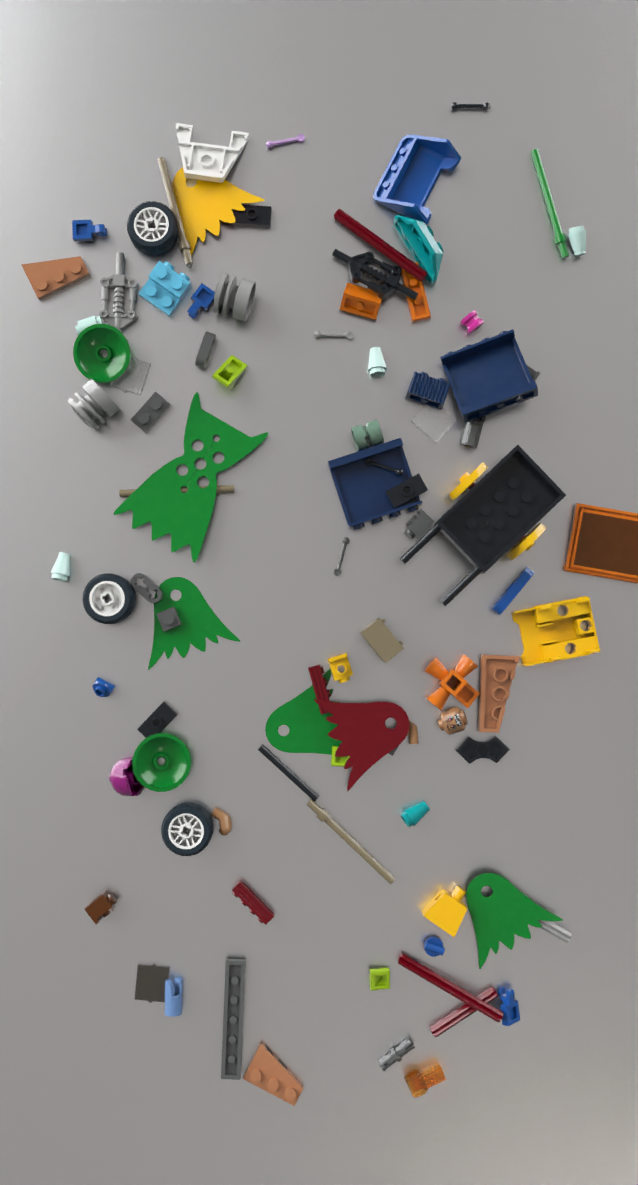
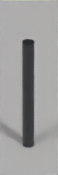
(288, 772)

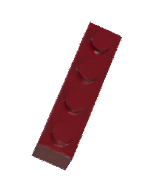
(319, 685)
(256, 905)

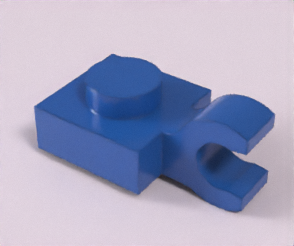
(84, 230)
(202, 298)
(509, 1008)

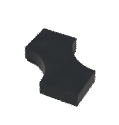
(490, 749)

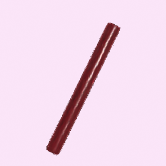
(379, 244)
(450, 988)

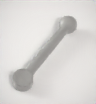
(349, 335)

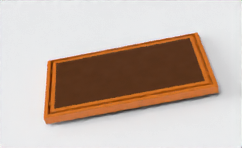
(603, 543)

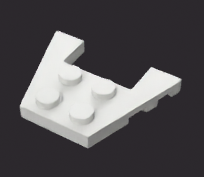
(206, 160)

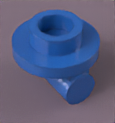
(102, 688)
(434, 947)

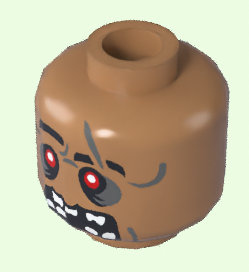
(453, 721)

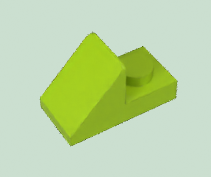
(230, 372)

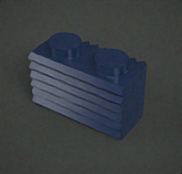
(428, 390)

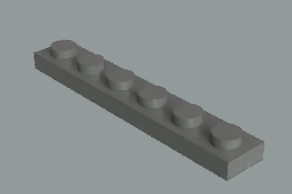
(233, 1019)

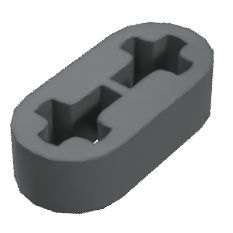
(205, 349)
(149, 585)

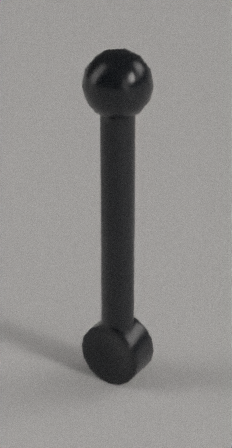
(455, 106)
(369, 462)

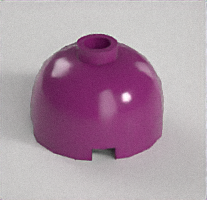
(124, 779)

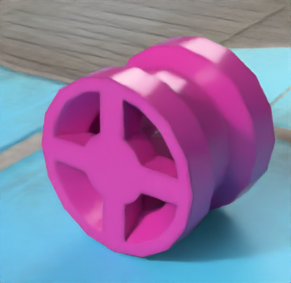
(472, 322)

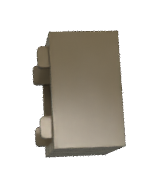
(382, 640)

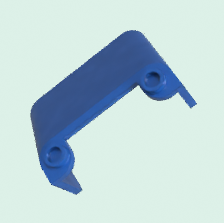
(414, 173)

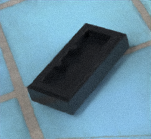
(253, 216)
(406, 491)
(157, 720)

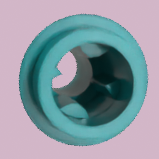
(414, 813)

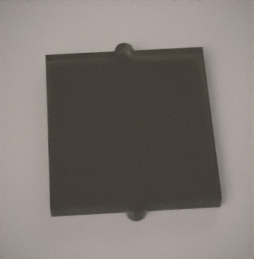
(151, 983)

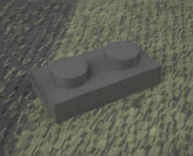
(150, 412)

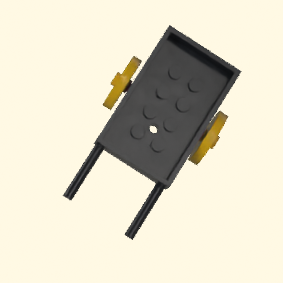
(508, 500)

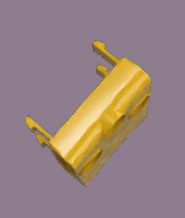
(548, 633)

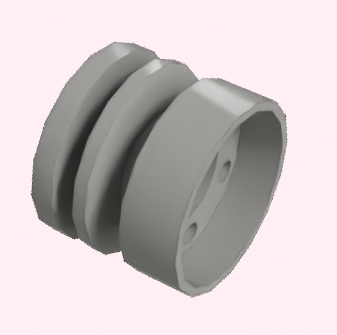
(229, 296)
(93, 404)

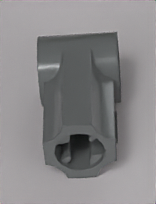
(472, 433)

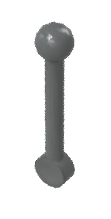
(345, 541)

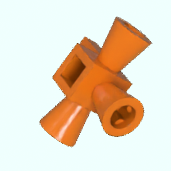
(452, 682)

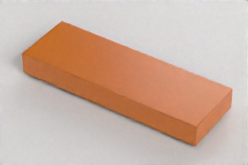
(418, 308)

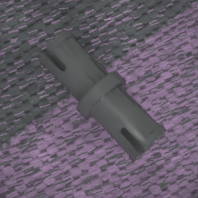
(395, 1054)

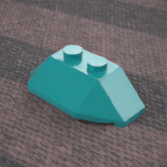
(421, 245)

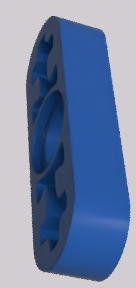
(513, 590)

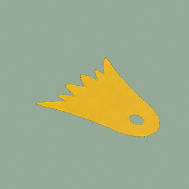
(207, 204)

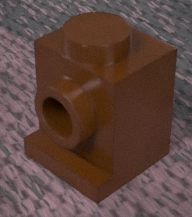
(101, 906)

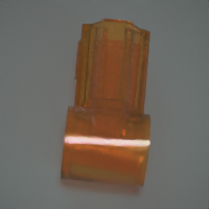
(420, 1081)

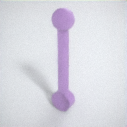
(300, 138)

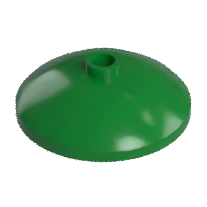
(89, 349)
(170, 773)

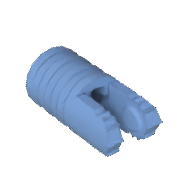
(173, 997)

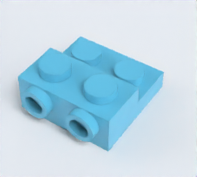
(165, 288)

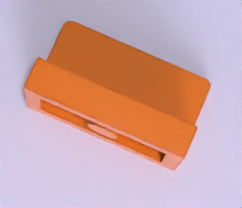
(360, 301)

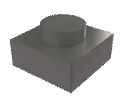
(169, 619)

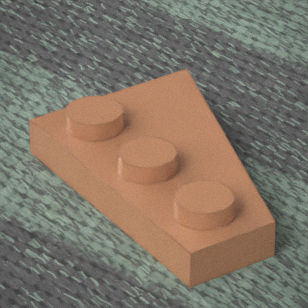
(54, 275)
(272, 1076)

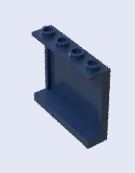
(488, 376)
(364, 487)

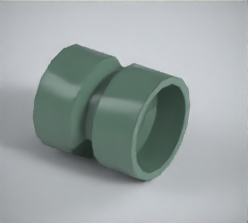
(371, 429)

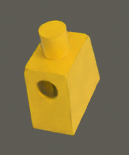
(447, 910)

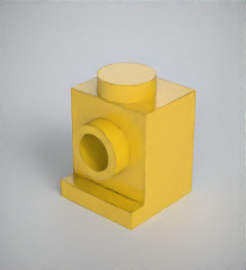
(339, 660)

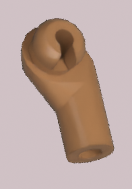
(413, 733)
(224, 821)

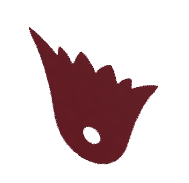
(365, 733)

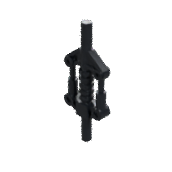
(360, 263)

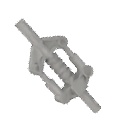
(119, 282)

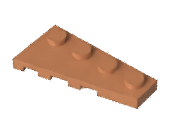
(495, 683)

